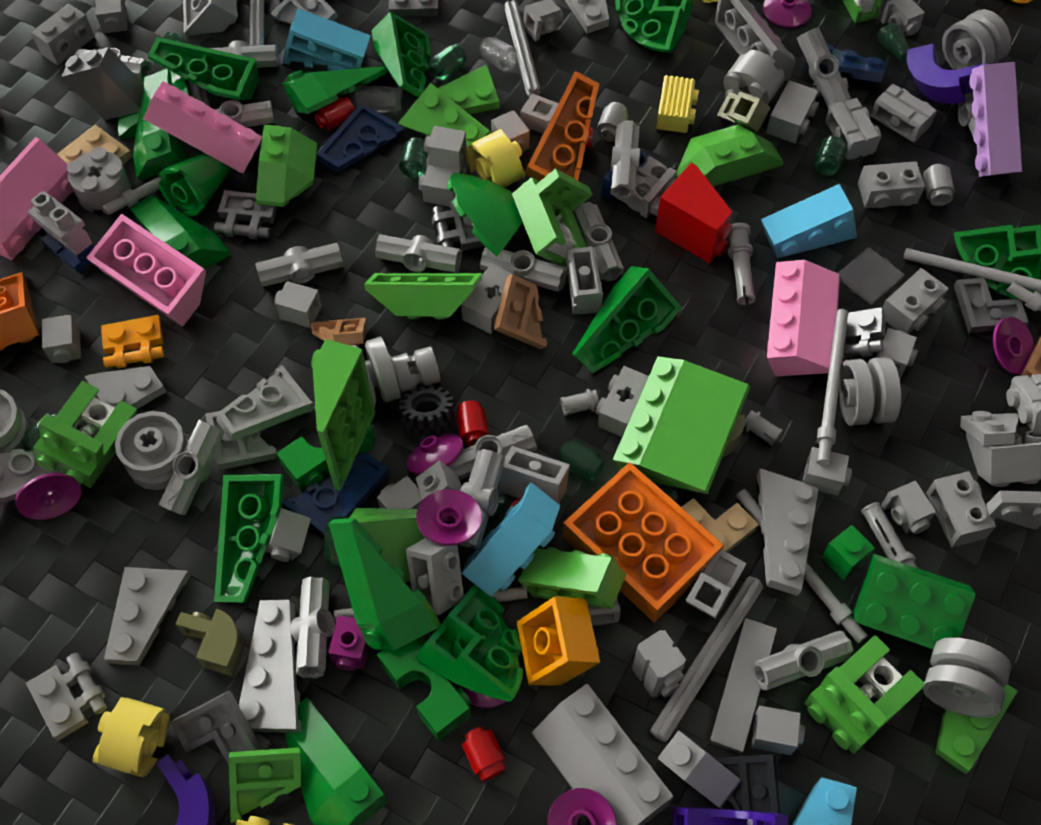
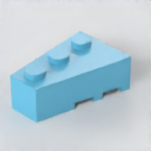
(324, 43)
(811, 223)
(513, 542)
(828, 804)

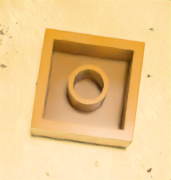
(557, 641)

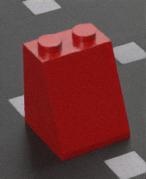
(694, 215)

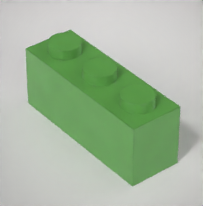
(573, 576)

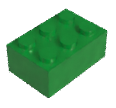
(912, 602)

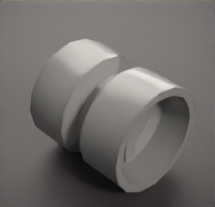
(425, 365)

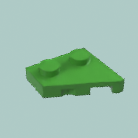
(260, 777)

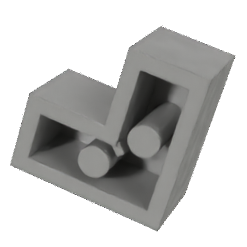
(445, 155)

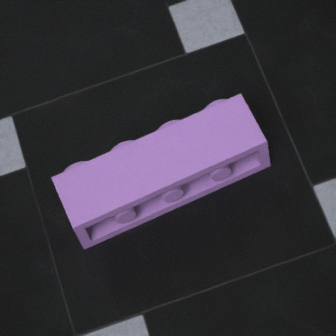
(996, 119)

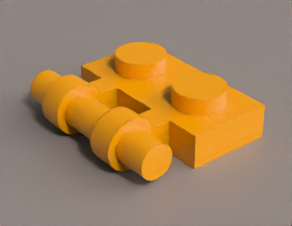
(132, 335)

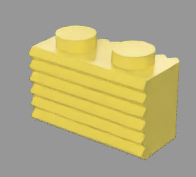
(676, 103)

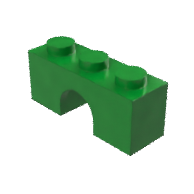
(308, 464)
(445, 706)

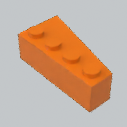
(567, 131)

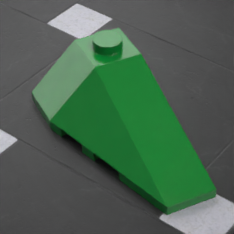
(403, 51)
(208, 68)
(317, 89)
(180, 232)
(628, 315)
(246, 524)
(380, 600)

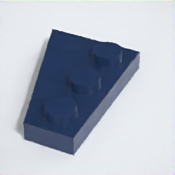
(855, 66)
(358, 137)
(323, 501)

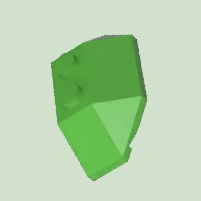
(730, 155)
(284, 165)
(422, 293)

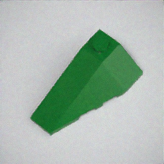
(153, 146)
(332, 779)

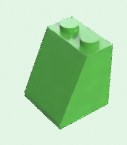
(393, 531)

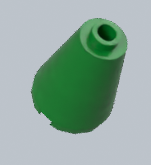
(192, 182)

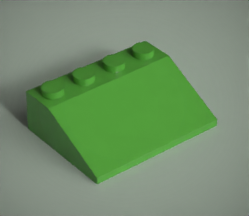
(341, 405)
(682, 424)

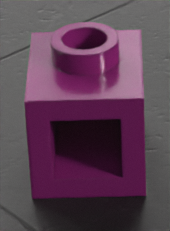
(348, 645)

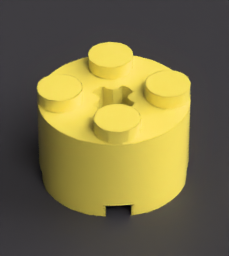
(496, 159)
(131, 737)

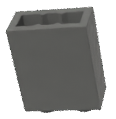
(104, 83)

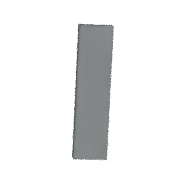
(741, 689)

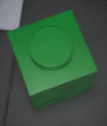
(847, 552)

